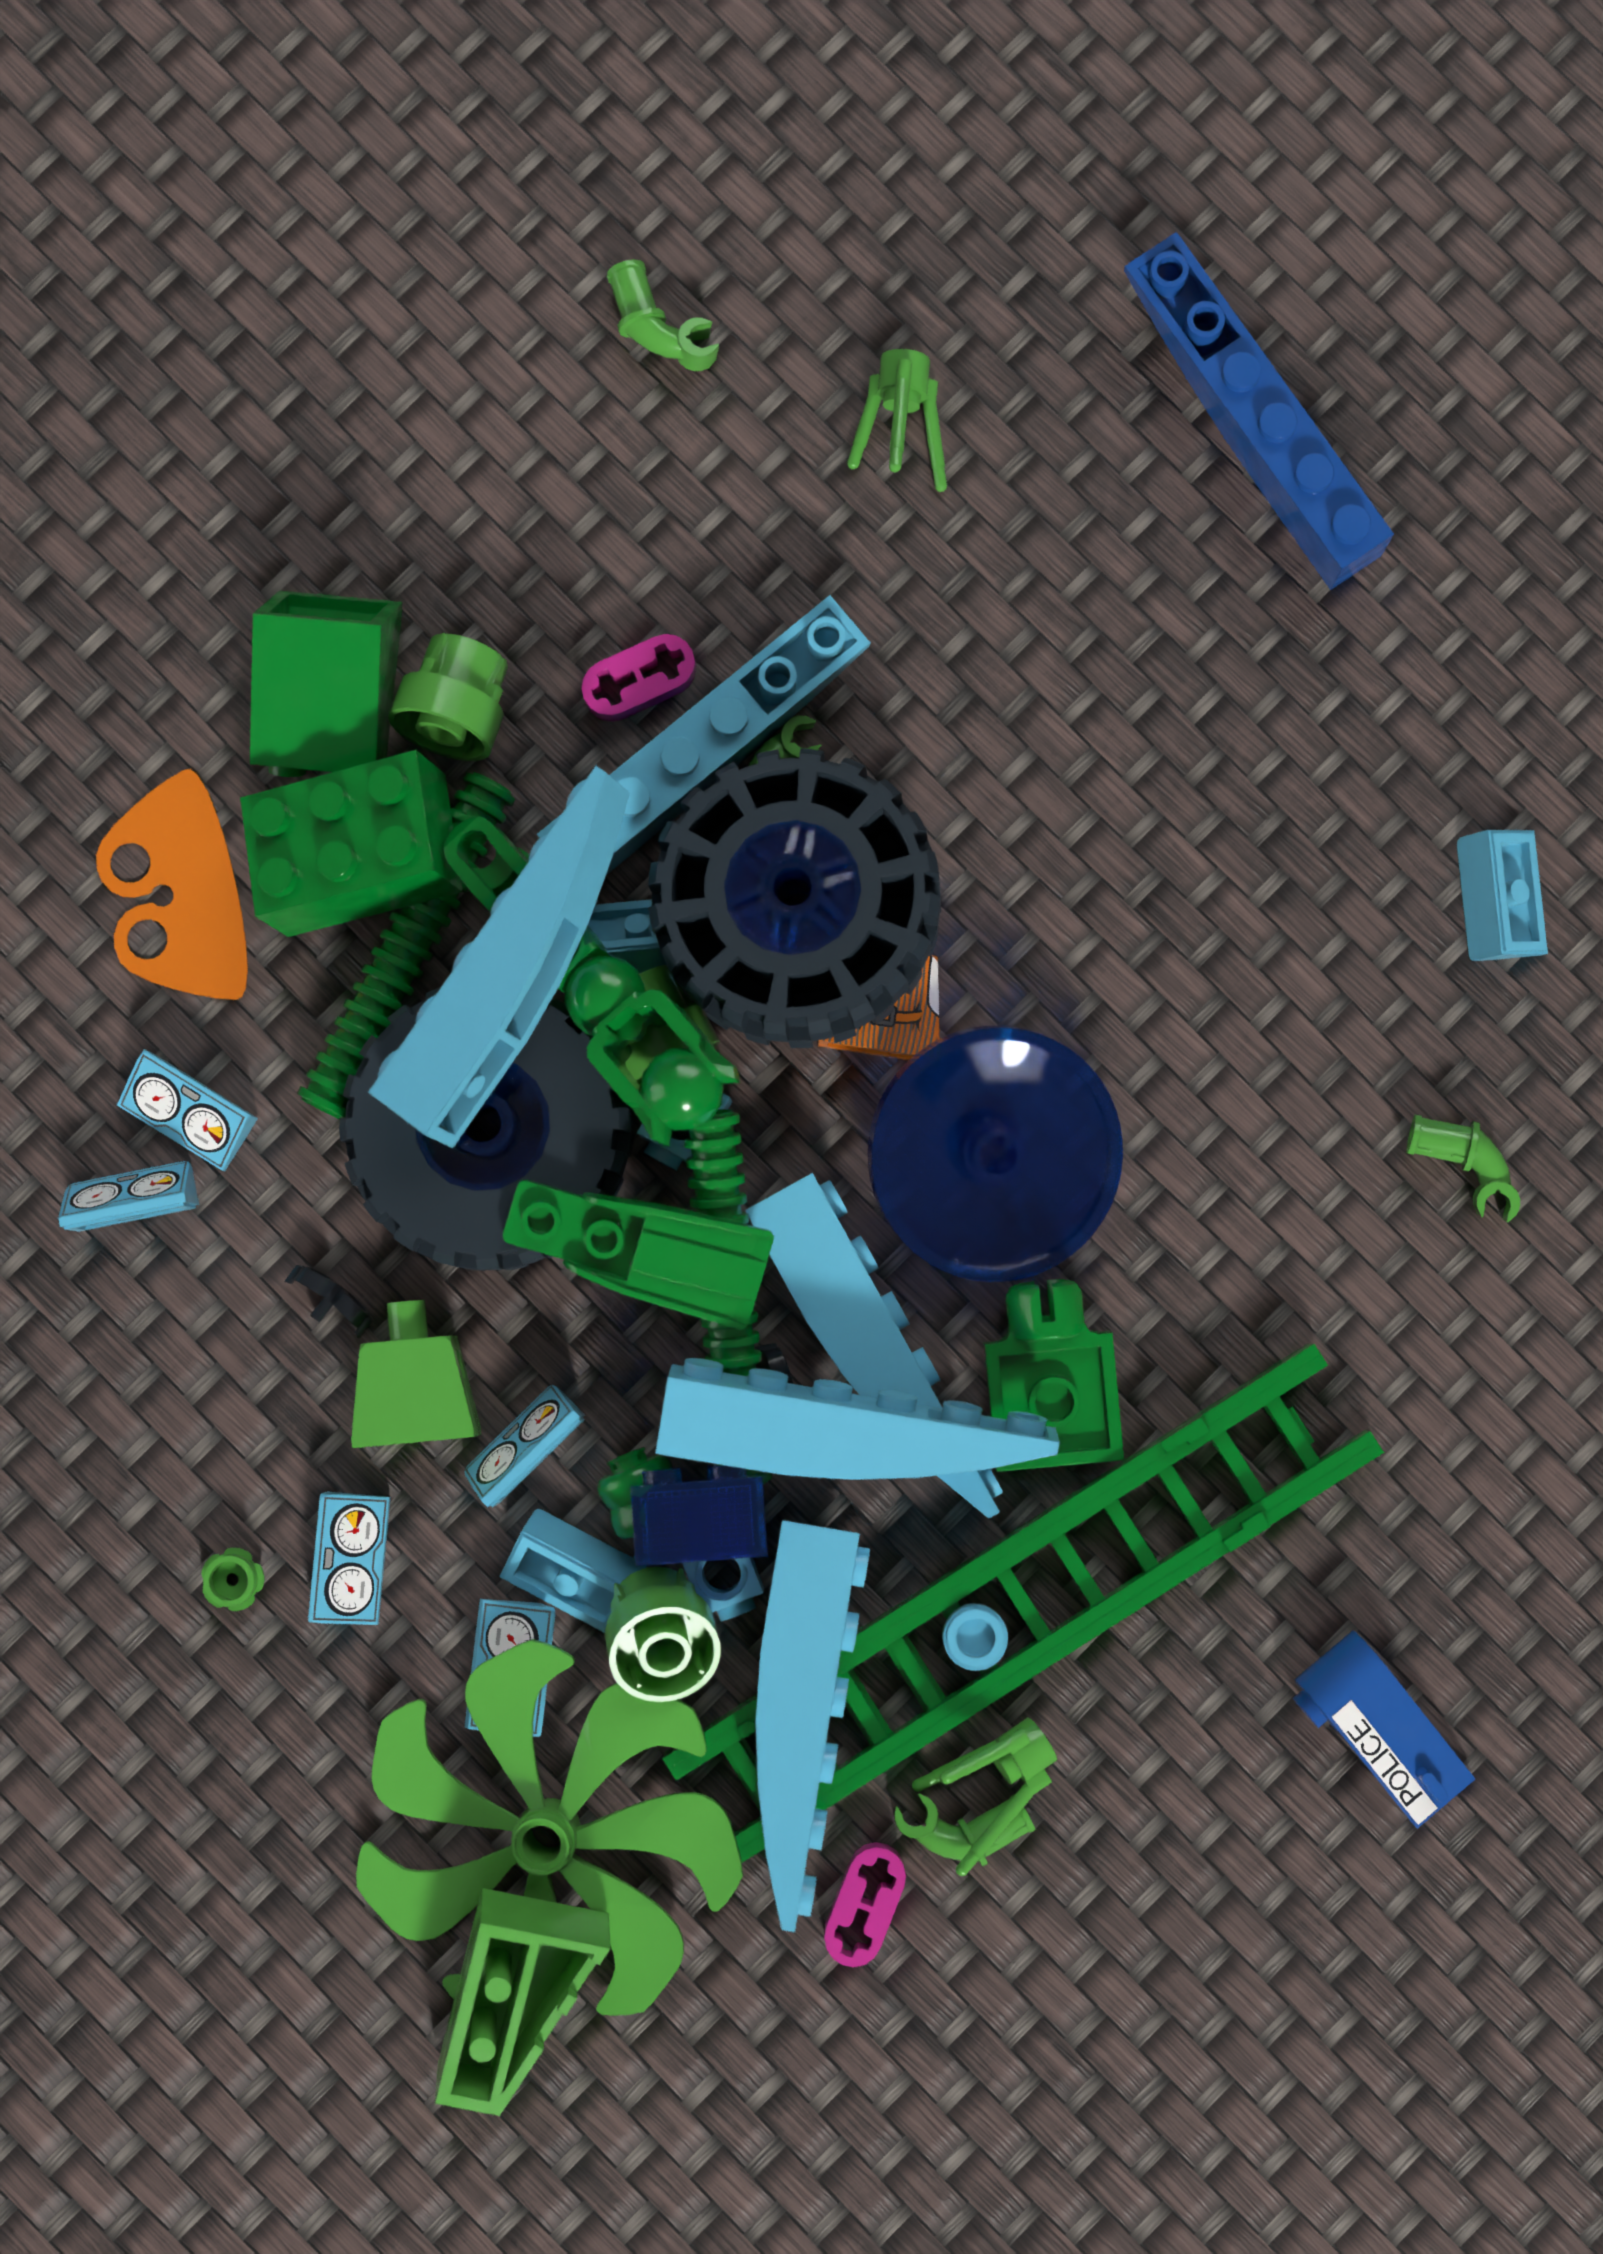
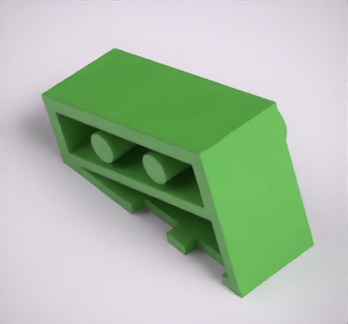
(512, 1990)

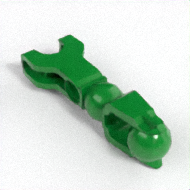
(612, 1005)

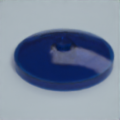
(995, 1153)

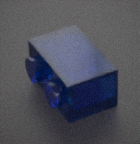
(697, 1517)

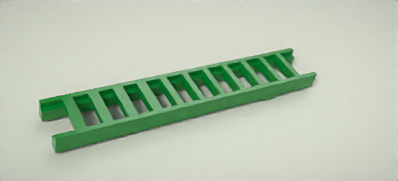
(942, 1595)

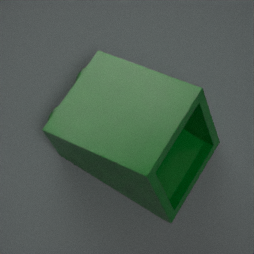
(322, 681)

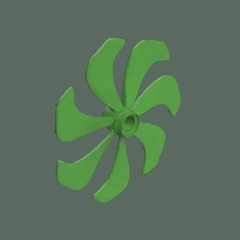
(618, 1726)

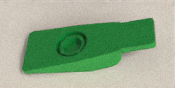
(646, 1249)

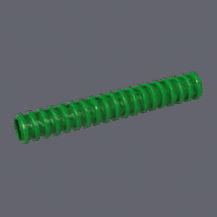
(397, 961)
(719, 1195)

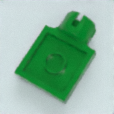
(1057, 1372)

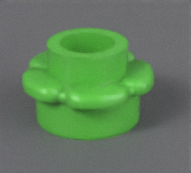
(215, 1583)

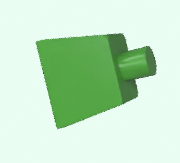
(412, 1385)

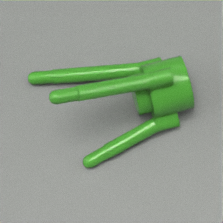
(902, 387)
(1017, 1755)

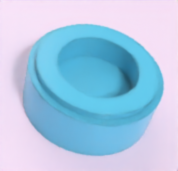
(975, 1637)

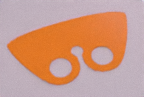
(191, 857)

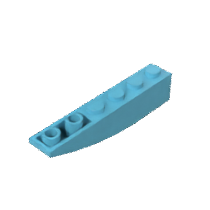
(732, 721)
(508, 973)
(846, 1311)
(831, 1432)
(798, 1694)

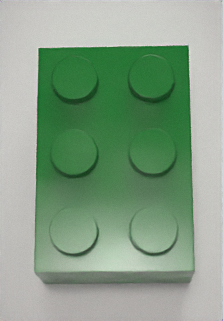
(349, 844)

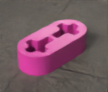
(632, 664)
(879, 1910)

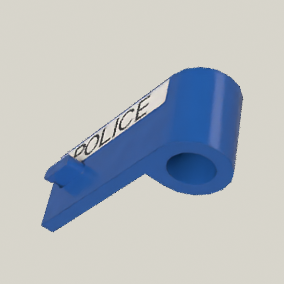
(1382, 1727)

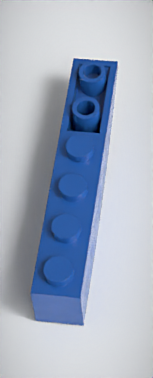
(1259, 414)

